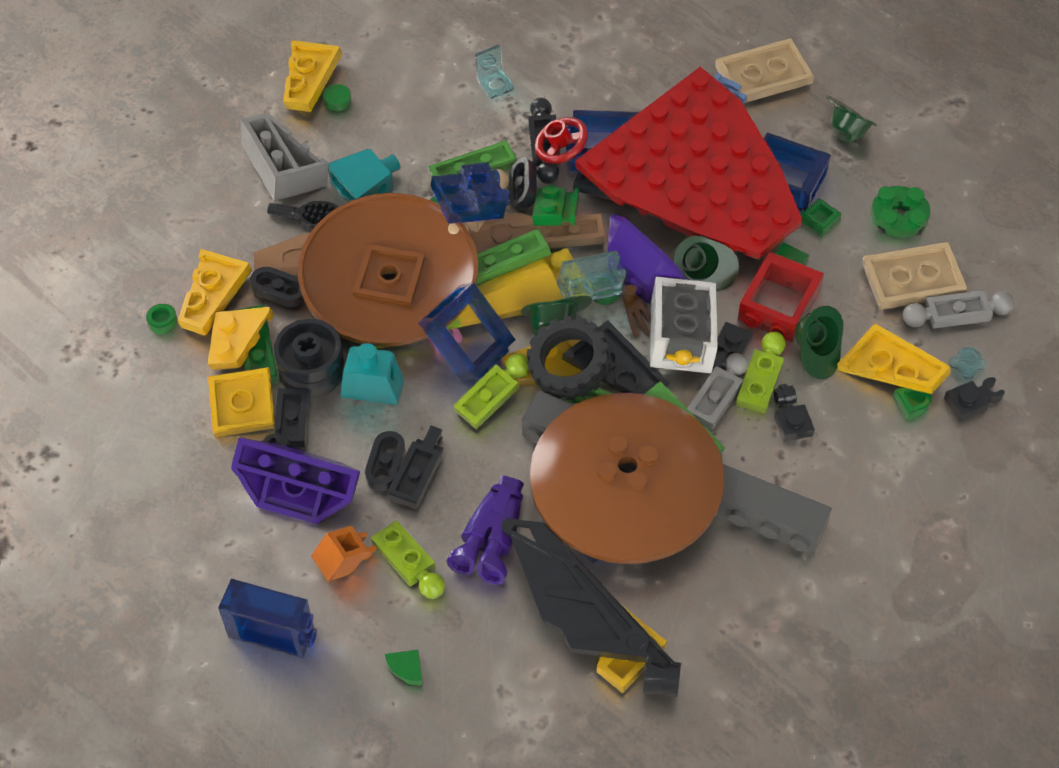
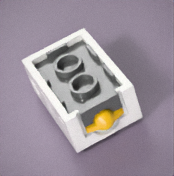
(683, 325)

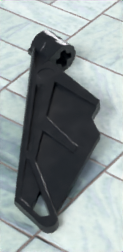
(585, 610)

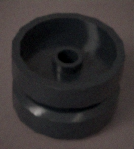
(309, 356)

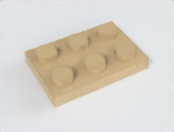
(766, 69)
(913, 275)

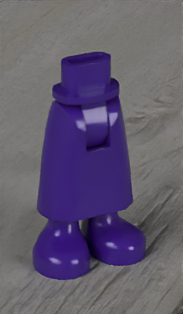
(486, 533)

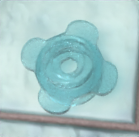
(970, 356)

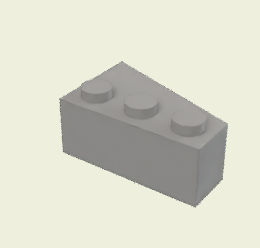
(281, 160)

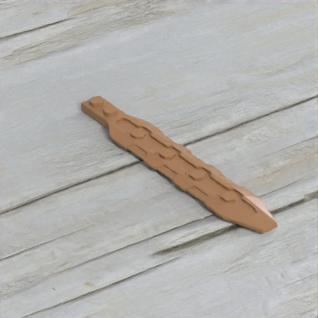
(586, 231)

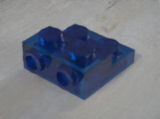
(471, 194)

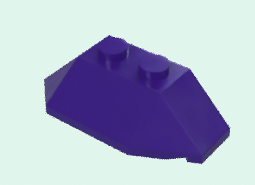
(639, 257)
(293, 480)

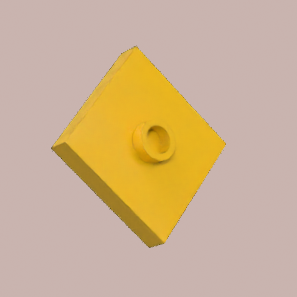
(241, 402)

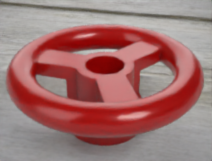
(560, 137)

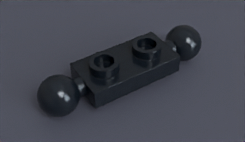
(540, 111)

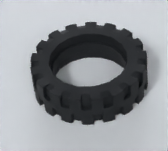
(559, 332)

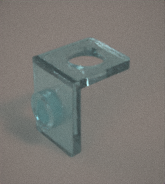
(490, 68)

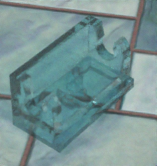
(592, 276)

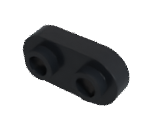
(523, 183)
(280, 286)
(383, 462)

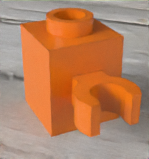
(341, 552)

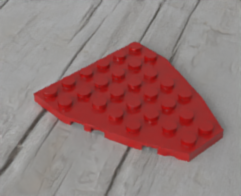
(698, 168)

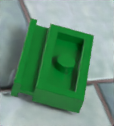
(555, 206)

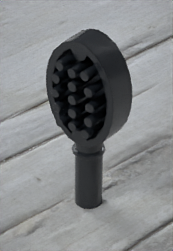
(308, 214)

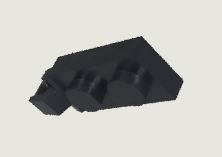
(417, 469)

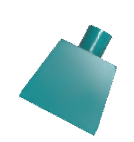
(363, 174)
(372, 375)

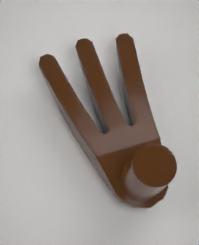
(634, 305)

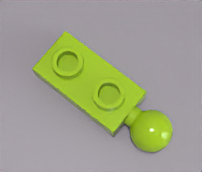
(762, 374)
(491, 391)
(409, 559)

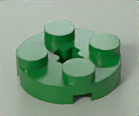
(905, 198)

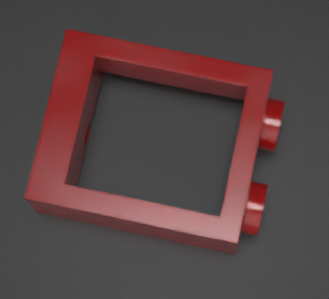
(787, 274)

